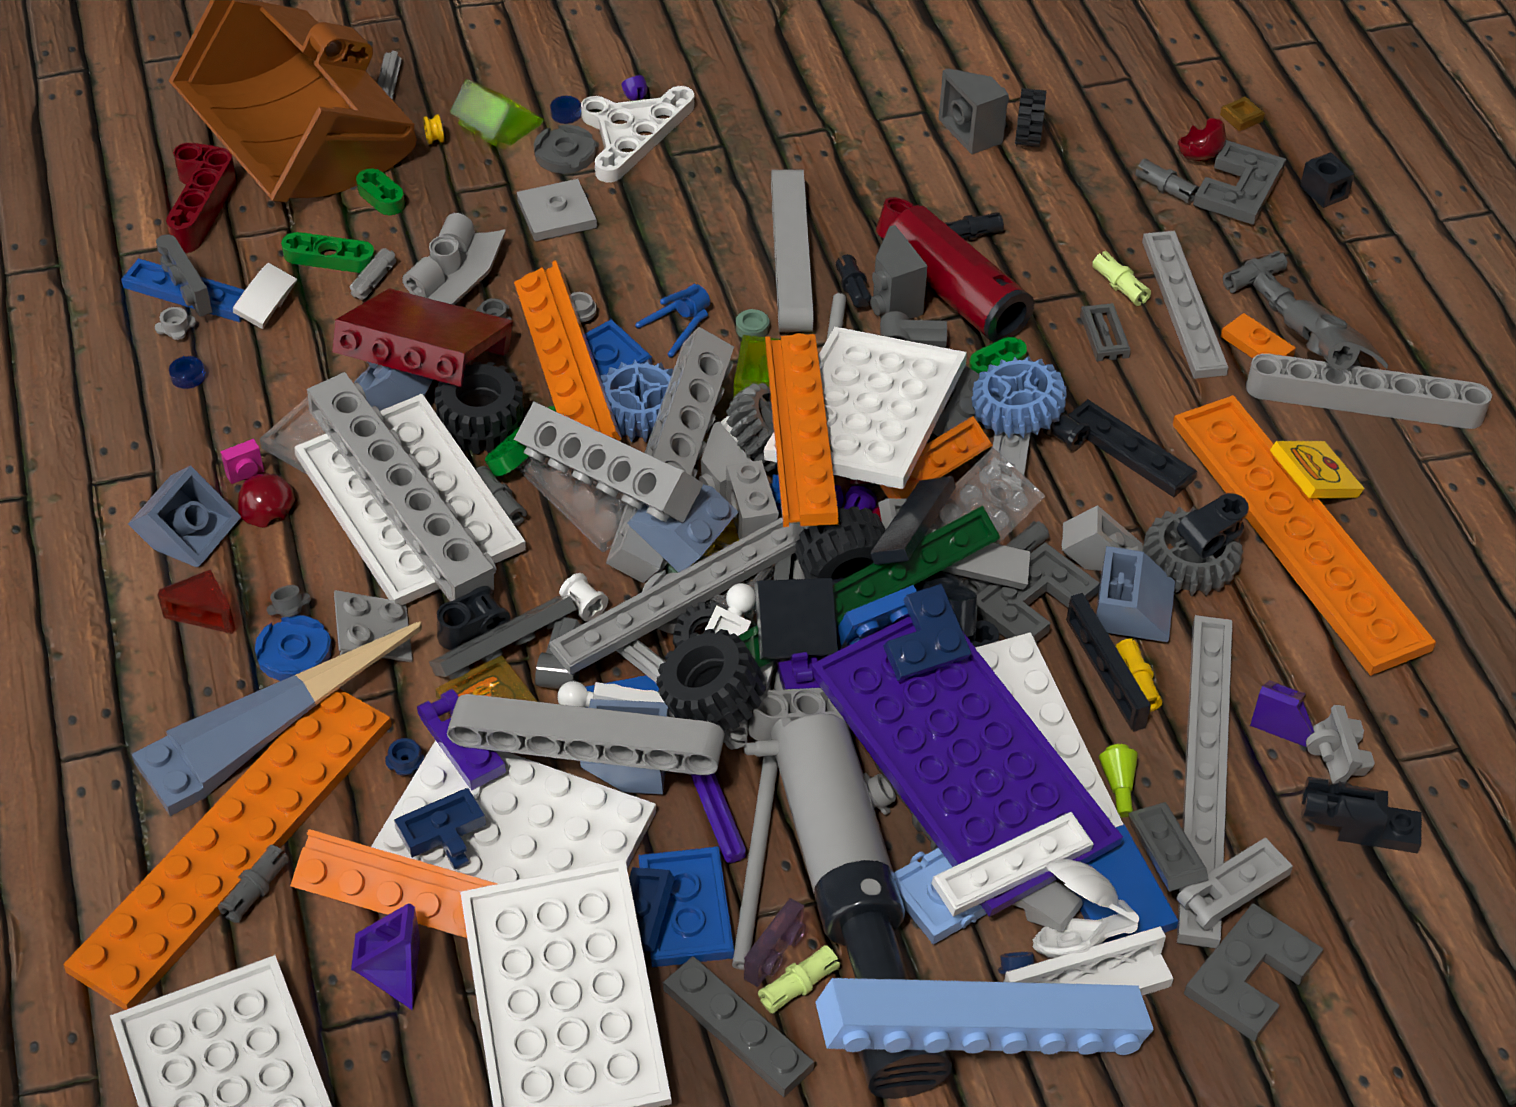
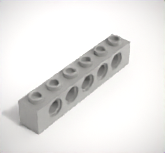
(609, 462)

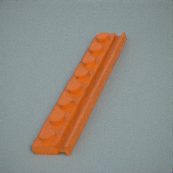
(564, 350)
(800, 431)
(383, 881)

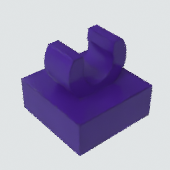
(797, 672)

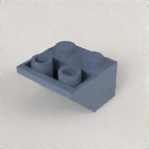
(390, 386)
(1134, 595)

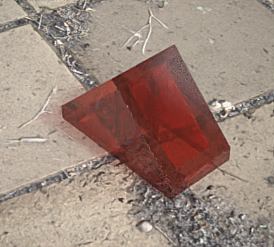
(197, 603)

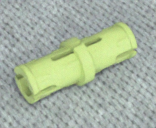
(1121, 278)
(798, 979)

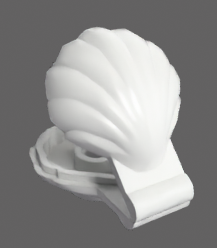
(1085, 933)

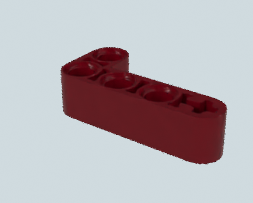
(208, 181)

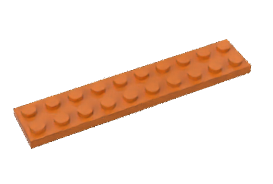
(1305, 537)
(260, 810)

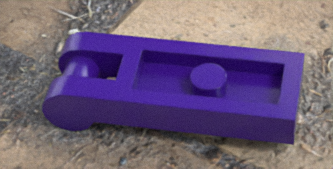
(473, 764)

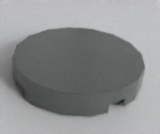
(564, 149)

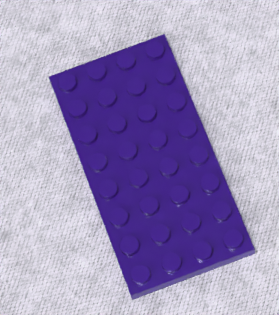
(959, 753)

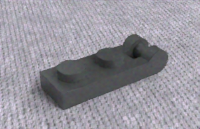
(183, 274)

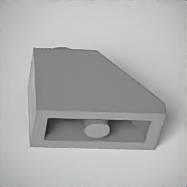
(719, 452)
(1090, 533)

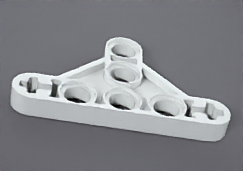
(640, 117)

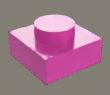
(242, 461)

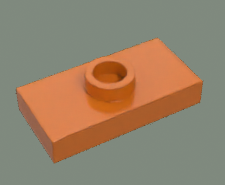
(1255, 338)

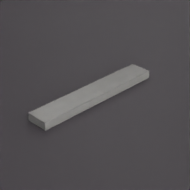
(1185, 305)

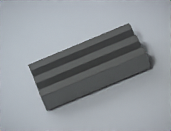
(1109, 349)

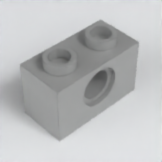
(751, 496)

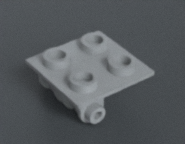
(368, 618)

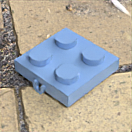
(924, 902)

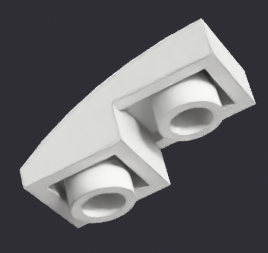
(264, 295)

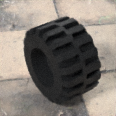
(483, 408)
(839, 548)
(711, 679)

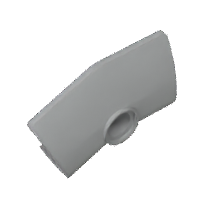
(455, 262)

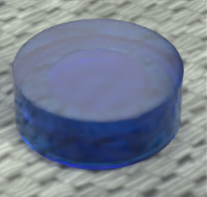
(565, 109)
(187, 372)

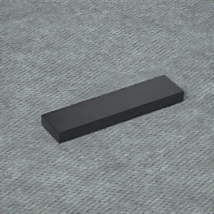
(1134, 449)
(913, 520)
(1108, 662)

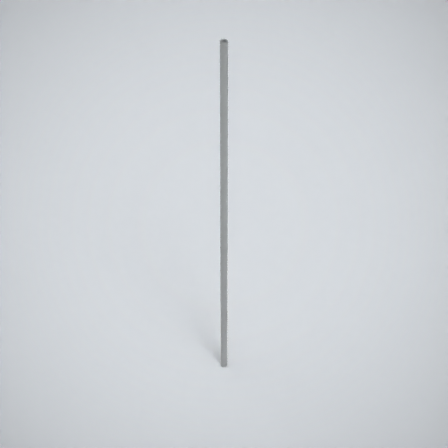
(768, 777)

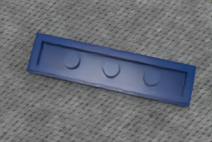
(154, 281)

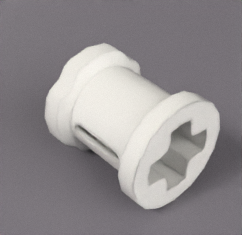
(584, 596)

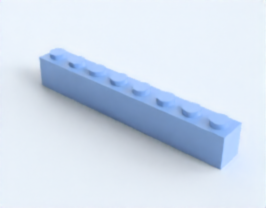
(982, 1016)

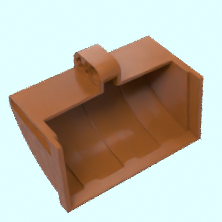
(290, 98)

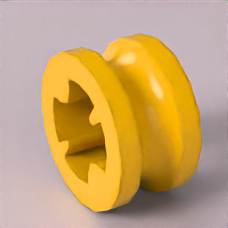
(433, 129)

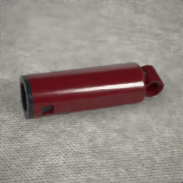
(960, 272)

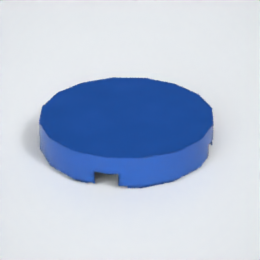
(292, 646)

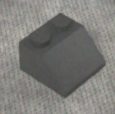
(973, 109)
(898, 277)

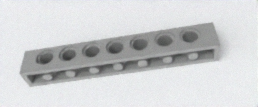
(677, 437)
(400, 487)

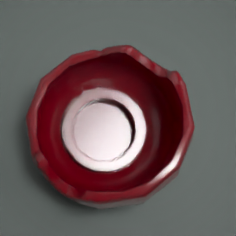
(1205, 142)
(264, 499)

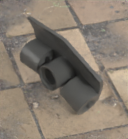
(1328, 334)

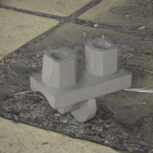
(1337, 743)

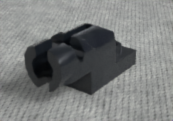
(1361, 815)

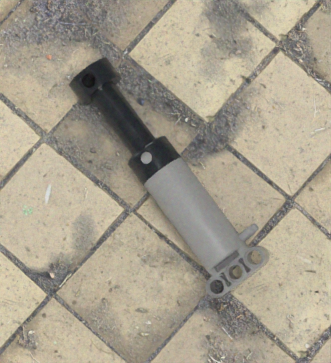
(843, 859)

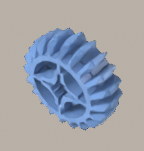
(636, 396)
(1019, 397)

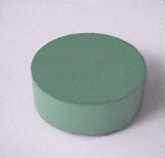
(752, 323)

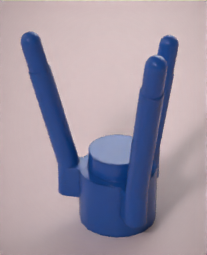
(689, 303)

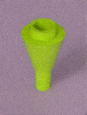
(1119, 767)

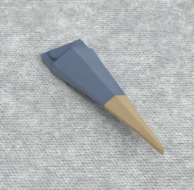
(213, 746)

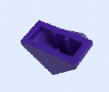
(1282, 713)
(389, 954)

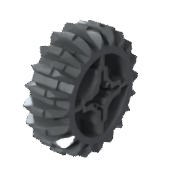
(752, 422)
(1183, 563)

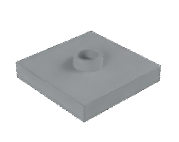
(556, 210)

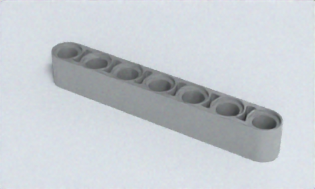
(791, 251)
(1368, 391)
(586, 734)

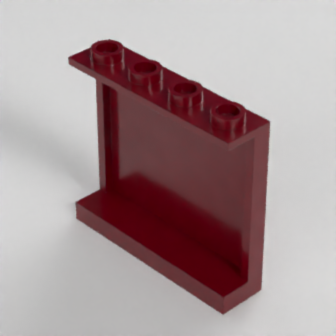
(419, 335)

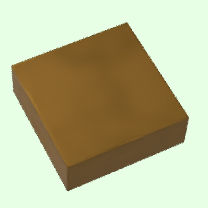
(1242, 114)

